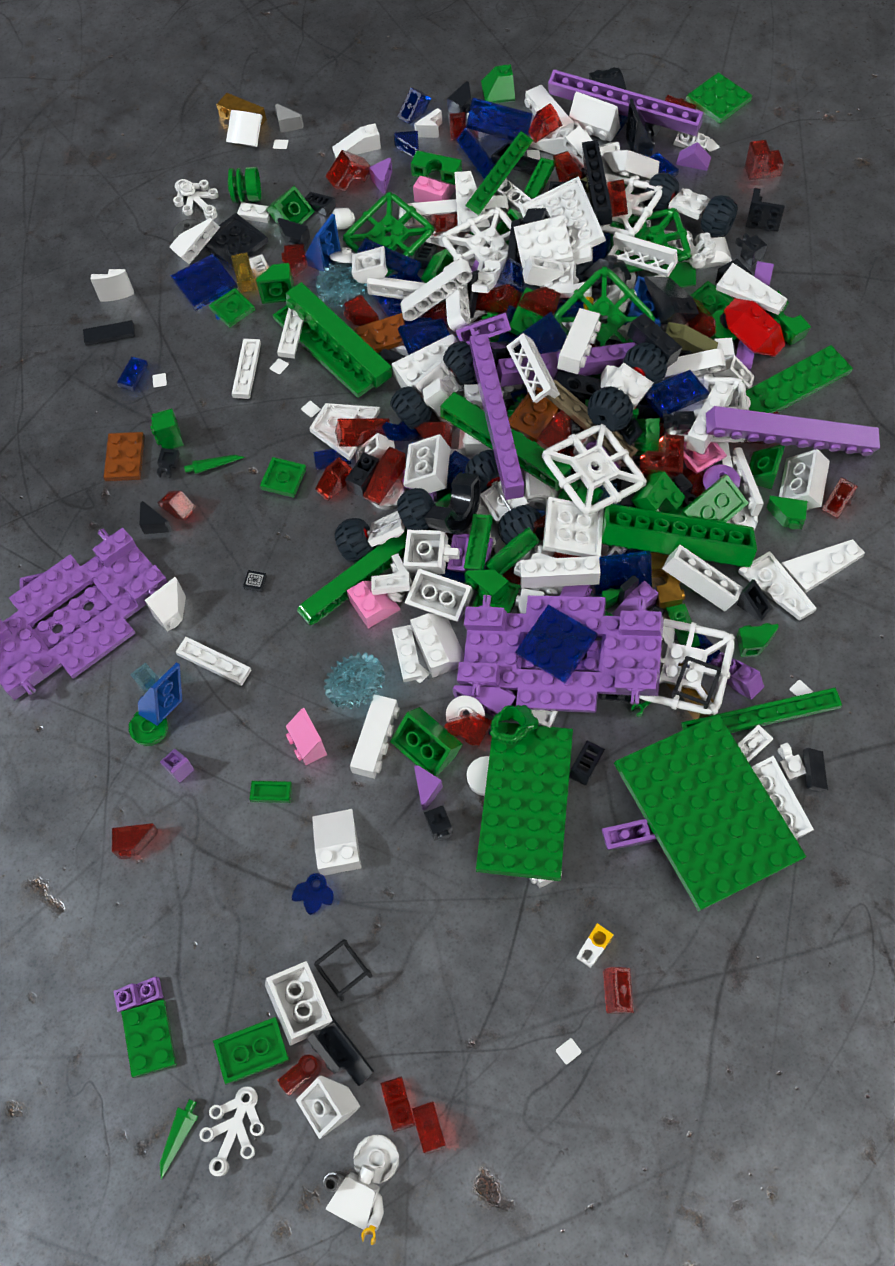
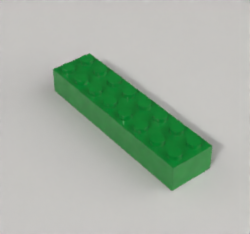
(666, 531)

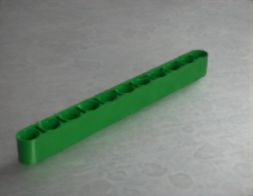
(372, 564)

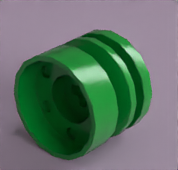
(242, 185)

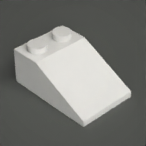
(336, 842)

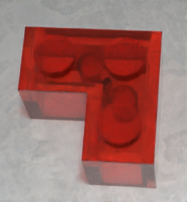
(762, 162)
(346, 168)
(667, 459)

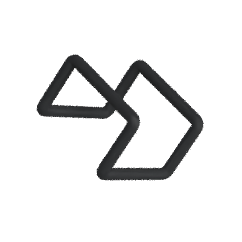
(706, 703)
(366, 972)

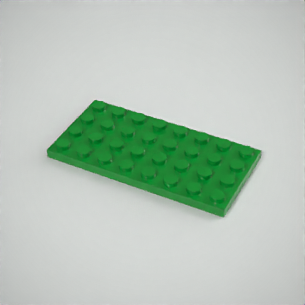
(526, 804)

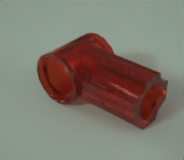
(298, 1076)

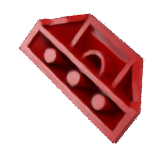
(754, 327)

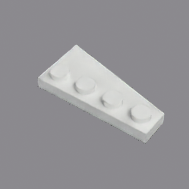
(744, 286)
(820, 565)
(778, 585)
(783, 796)

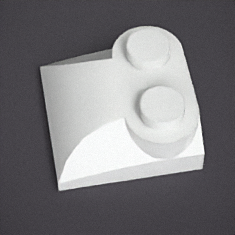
(717, 256)
(369, 265)

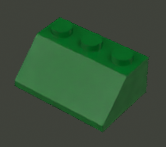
(425, 741)

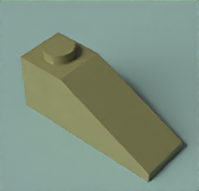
(689, 338)

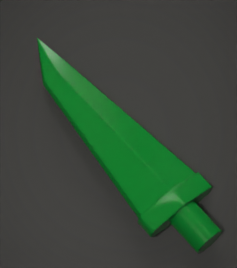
(206, 464)
(181, 1126)

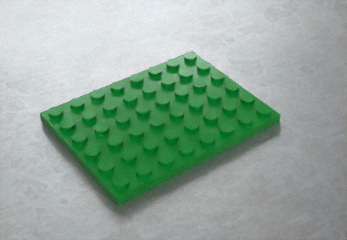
(709, 812)

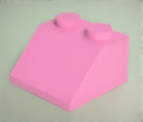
(431, 189)
(371, 607)
(305, 738)

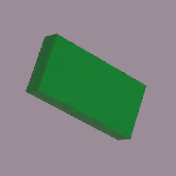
(271, 791)

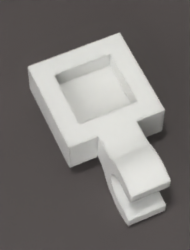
(790, 765)

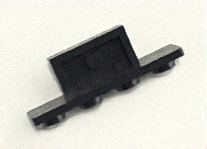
(340, 1052)

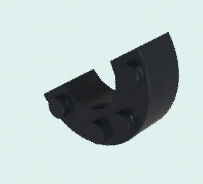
(463, 504)

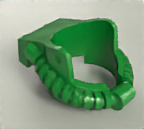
(522, 715)

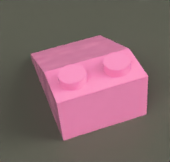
(699, 462)

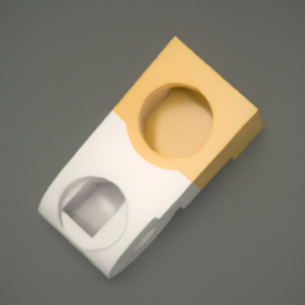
(595, 945)

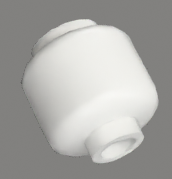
(344, 218)

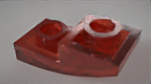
(397, 1104)

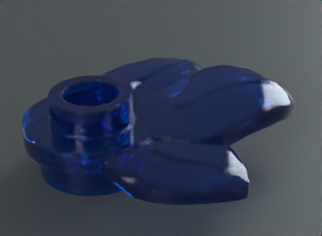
(313, 896)

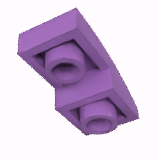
(138, 994)

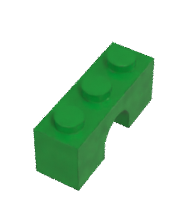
(425, 163)
(792, 328)

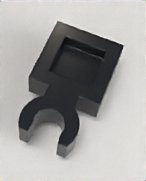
(682, 420)
(167, 459)

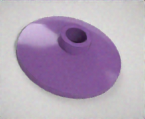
(716, 472)

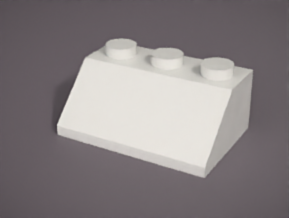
(595, 116)
(632, 164)
(427, 464)
(805, 478)
(439, 595)
(437, 643)
(298, 1002)

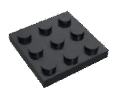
(235, 238)

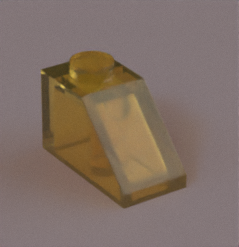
(243, 272)

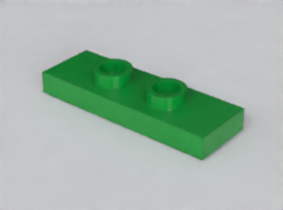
(539, 177)
(478, 542)
(513, 551)
(681, 614)

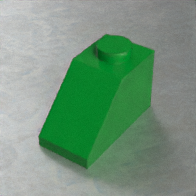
(788, 511)

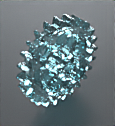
(338, 285)
(354, 680)

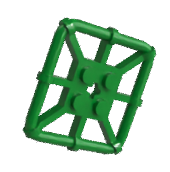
(396, 227)
(656, 235)
(605, 306)

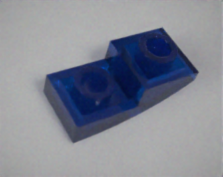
(400, 432)

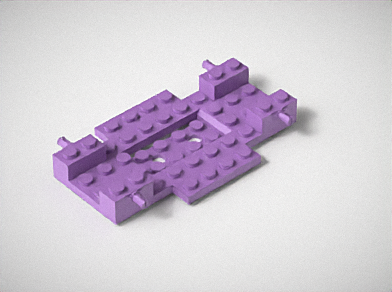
(121, 585)
(620, 664)

